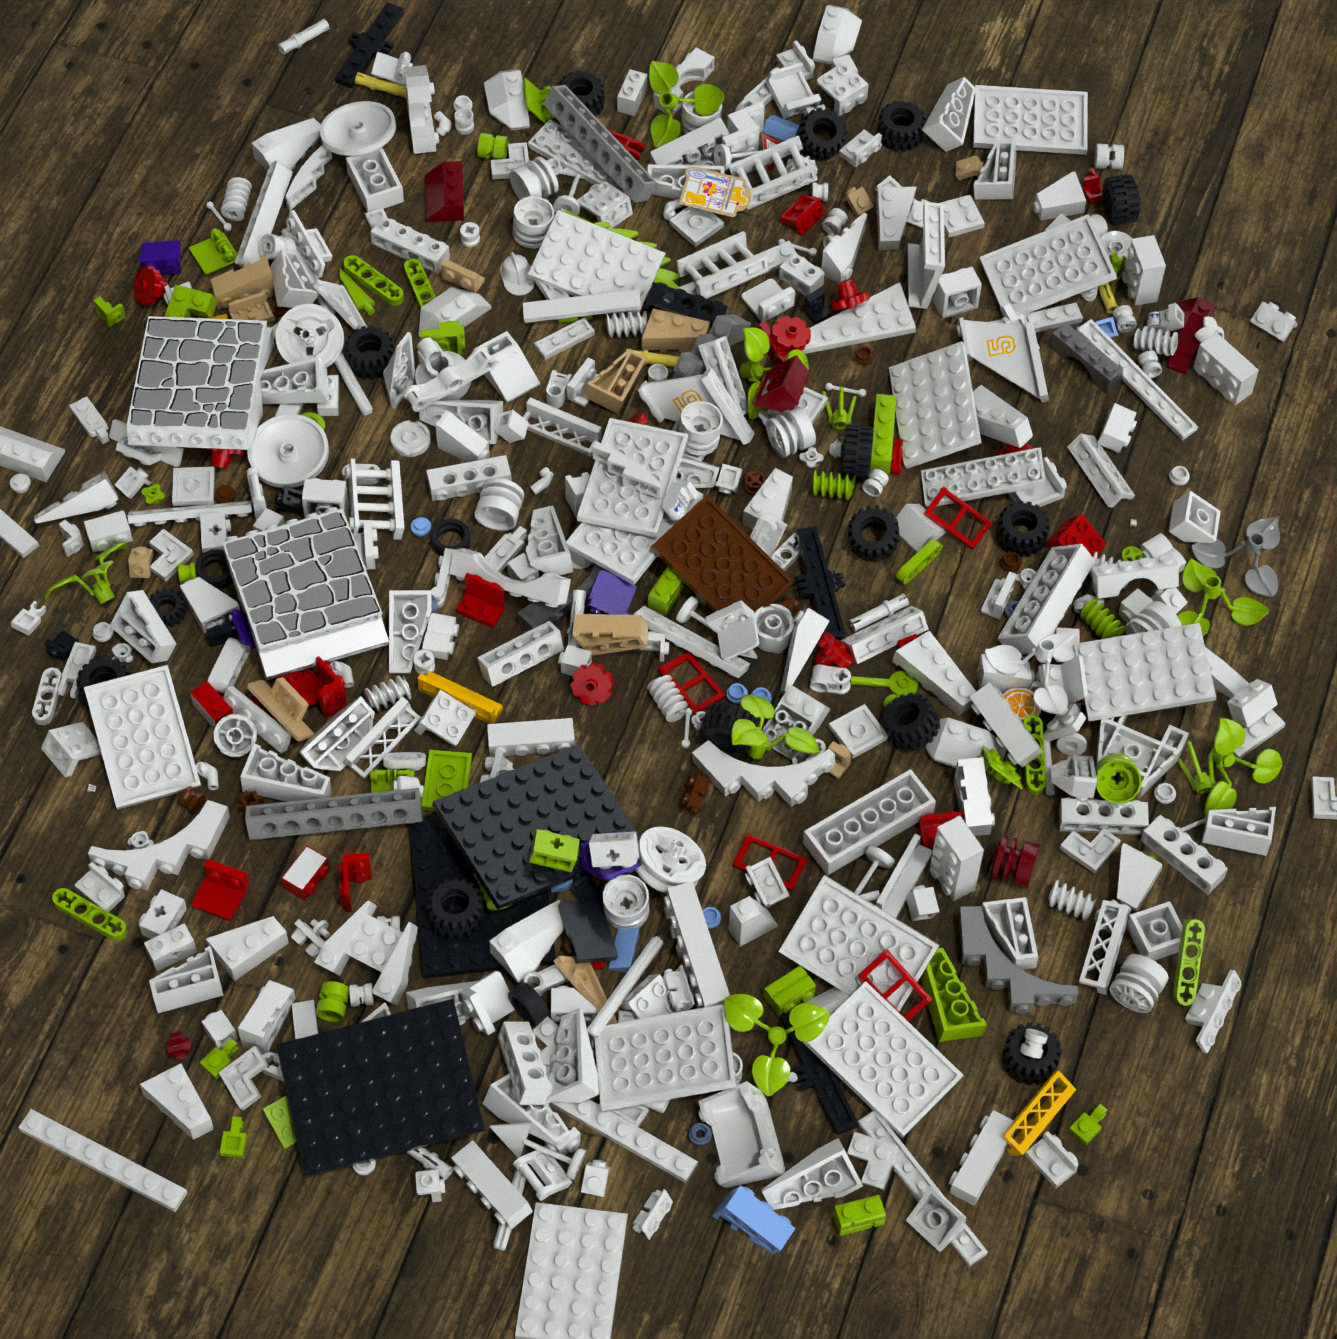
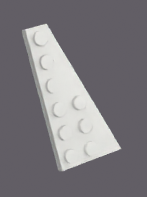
(876, 319)

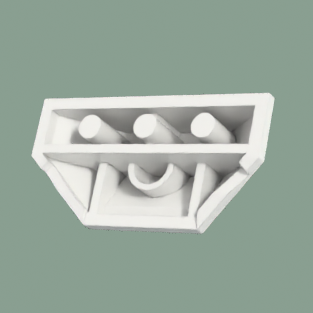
(836, 34)
(507, 99)
(452, 306)
(339, 736)
(960, 741)
(1075, 776)

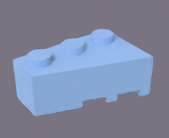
(755, 1219)

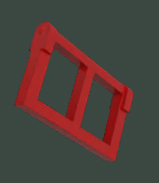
(950, 528)
(703, 675)
(802, 861)
(906, 977)

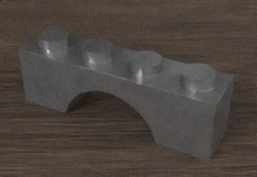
(1103, 370)

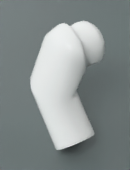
(444, 123)
(670, 207)
(544, 481)
(1082, 601)
(344, 671)
(209, 773)

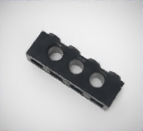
(679, 297)

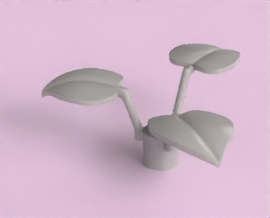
(1260, 535)

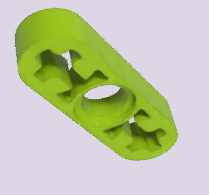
(919, 561)

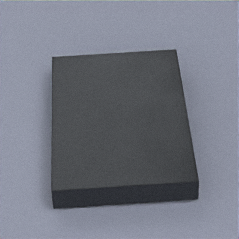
(587, 931)

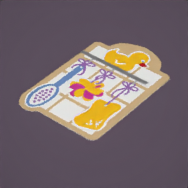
(715, 192)

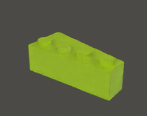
(951, 1008)

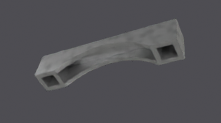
(538, 613)

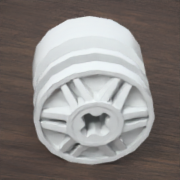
(691, 119)
(534, 179)
(532, 221)
(703, 425)
(790, 432)
(499, 504)
(1153, 617)
(626, 891)
(1139, 983)

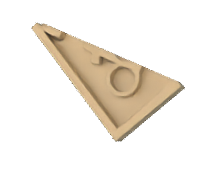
(585, 981)

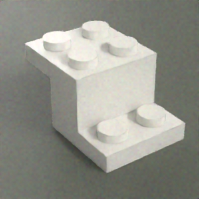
(744, 129)

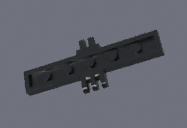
(369, 43)
(819, 580)
(825, 1082)

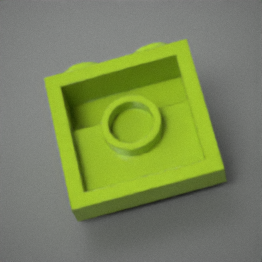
(449, 336)

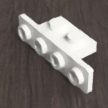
(311, 243)
(146, 454)
(1211, 1008)

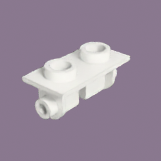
(677, 980)
(648, 1222)

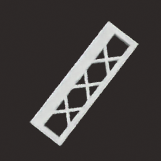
(718, 359)
(564, 424)
(1100, 470)
(885, 634)
(377, 732)
(904, 877)
(1113, 947)

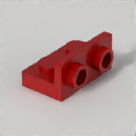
(803, 213)
(929, 823)

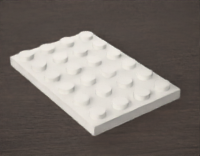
(1032, 117)
(593, 260)
(1049, 266)
(935, 405)
(624, 508)
(618, 550)
(1146, 672)
(142, 737)
(846, 933)
(664, 1057)
(884, 1059)
(571, 1273)

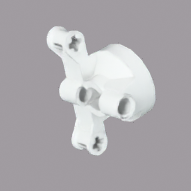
(452, 380)

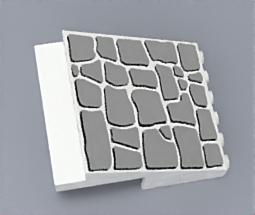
(199, 383)
(305, 592)

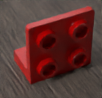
(1077, 531)
(482, 601)
(306, 685)
(332, 694)
(353, 868)
(221, 890)

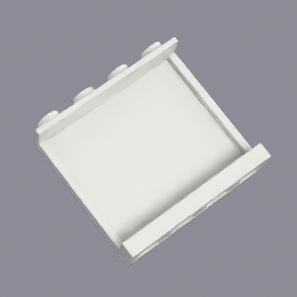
(927, 259)

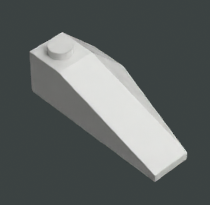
(842, 251)
(698, 472)
(93, 496)
(440, 993)

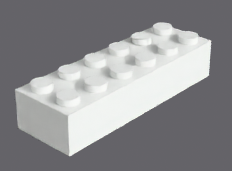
(1047, 597)
(868, 822)
(695, 945)

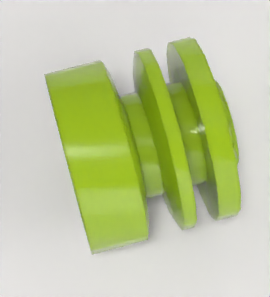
(1126, 787)

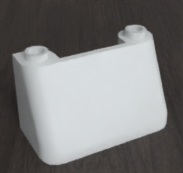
(742, 1135)

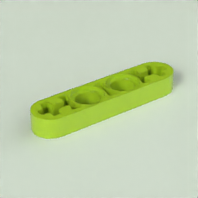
(372, 281)
(424, 289)
(1040, 772)
(88, 916)
(1185, 961)

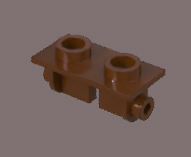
(696, 785)

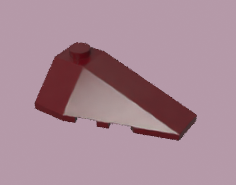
(1188, 345)

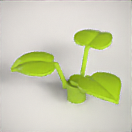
(662, 78)
(756, 345)
(1198, 577)
(101, 588)
(747, 733)
(1230, 737)
(807, 1021)

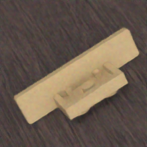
(284, 705)

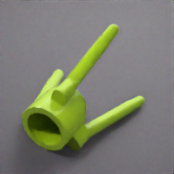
(840, 418)
(1202, 782)

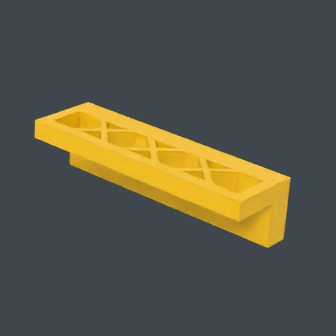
(485, 708)
(1042, 1115)

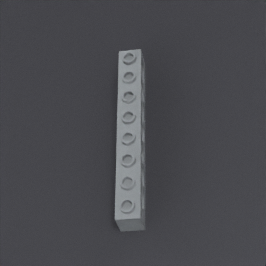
(600, 143)
(334, 813)

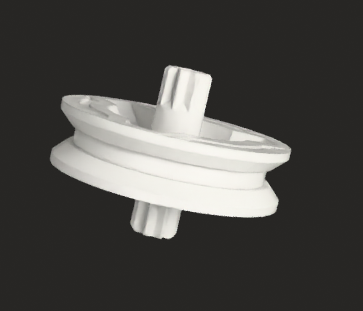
(309, 318)
(664, 869)

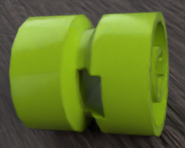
(491, 146)
(332, 1006)

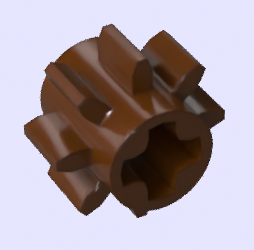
(249, 799)

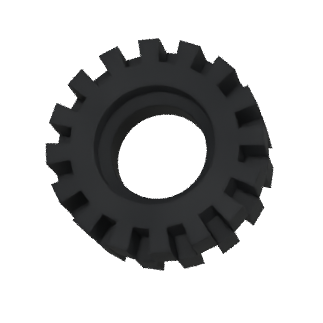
(173, 598)

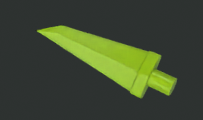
(358, 296)

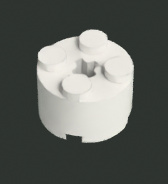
(774, 628)

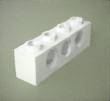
(459, 474)
(520, 653)
(1093, 822)
(1187, 865)
(524, 1063)

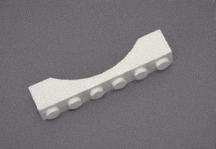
(548, 588)

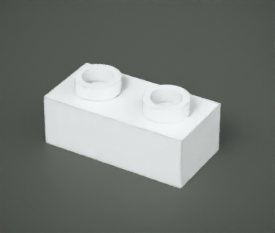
(332, 407)

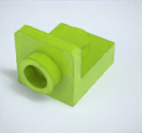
(107, 313)

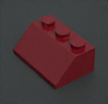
(445, 193)
(782, 386)

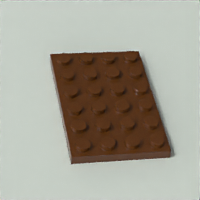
(720, 560)

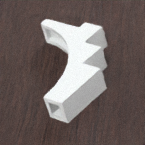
(761, 781)
(168, 856)

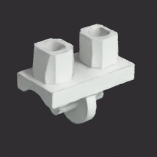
(497, 765)
(304, 932)

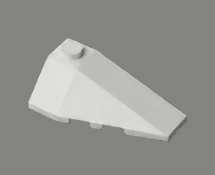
(286, 144)
(400, 371)
(477, 414)
(547, 543)
(407, 623)
(804, 637)
(527, 941)
(573, 1067)
(504, 1104)
(818, 1176)

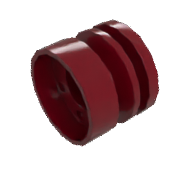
(1014, 861)

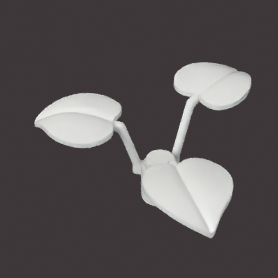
(1059, 646)

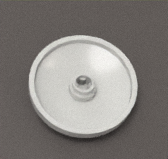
(358, 128)
(288, 450)

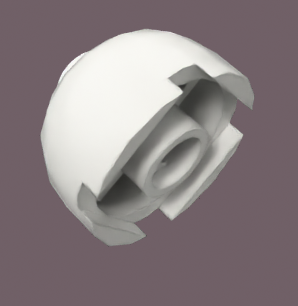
(235, 735)

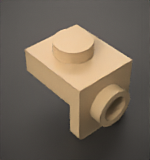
(969, 167)
(858, 200)
(139, 562)
(842, 759)

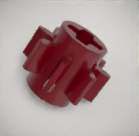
(178, 1046)

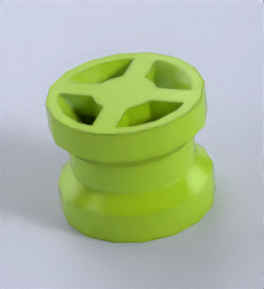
(1131, 553)
(186, 572)

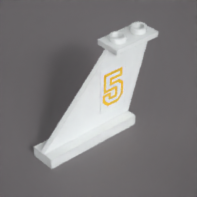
(1008, 351)
(671, 396)

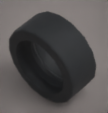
(446, 526)
(210, 557)
(528, 1003)

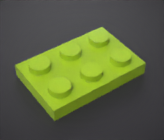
(445, 775)

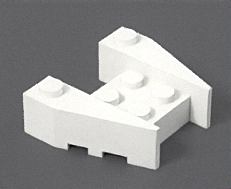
(419, 111)
(1149, 754)
(375, 946)

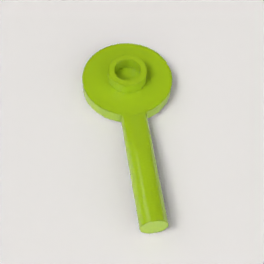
(898, 684)

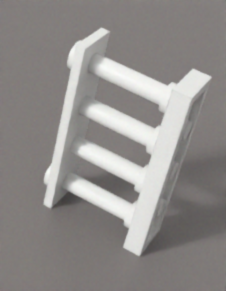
(782, 185)
(726, 278)
(393, 490)

